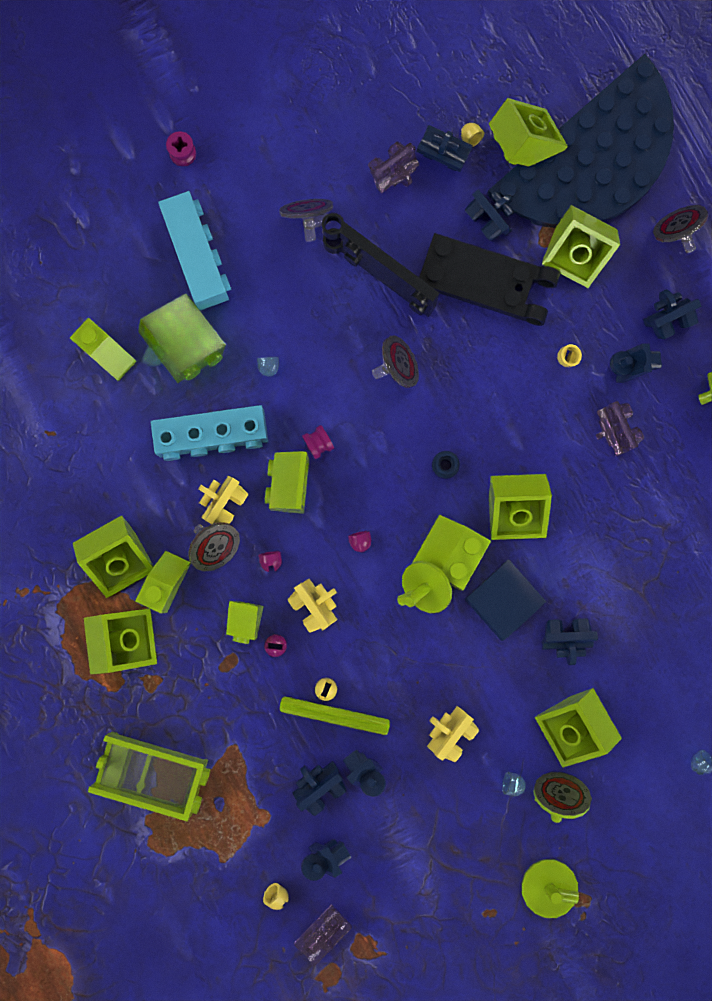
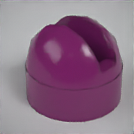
(360, 541)
(270, 558)
(276, 639)

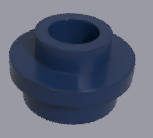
(451, 458)

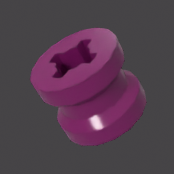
(186, 153)
(318, 442)

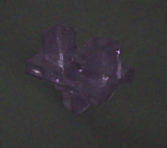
(396, 168)
(616, 428)
(323, 935)

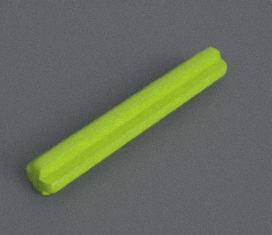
(334, 715)

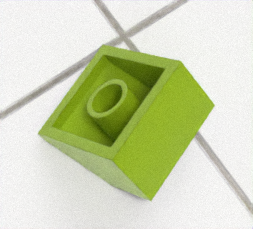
(526, 133)
(581, 246)
(288, 483)
(519, 506)
(453, 550)
(113, 556)
(120, 641)
(578, 728)

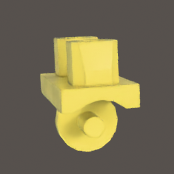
(228, 490)
(318, 603)
(449, 731)

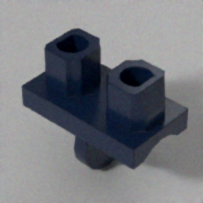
(444, 148)
(481, 205)
(682, 310)
(635, 362)
(569, 643)
(365, 774)
(316, 784)
(325, 860)

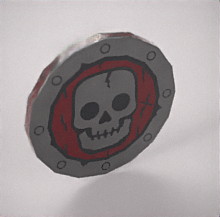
(312, 213)
(681, 225)
(398, 362)
(213, 546)

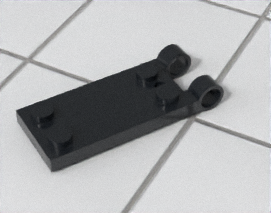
(362, 252)
(486, 278)

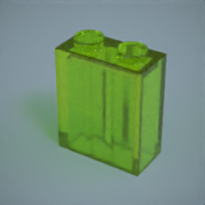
(182, 338)

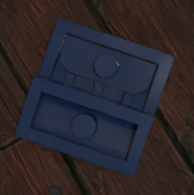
(505, 600)

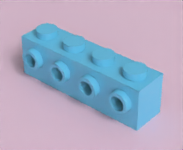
(193, 250)
(209, 432)

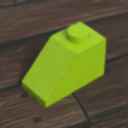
(103, 349)
(163, 582)
(243, 621)

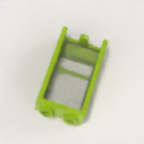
(150, 777)

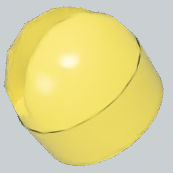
(472, 133)
(573, 357)
(320, 685)
(275, 896)

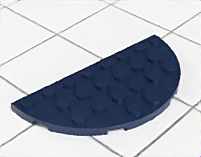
(611, 153)

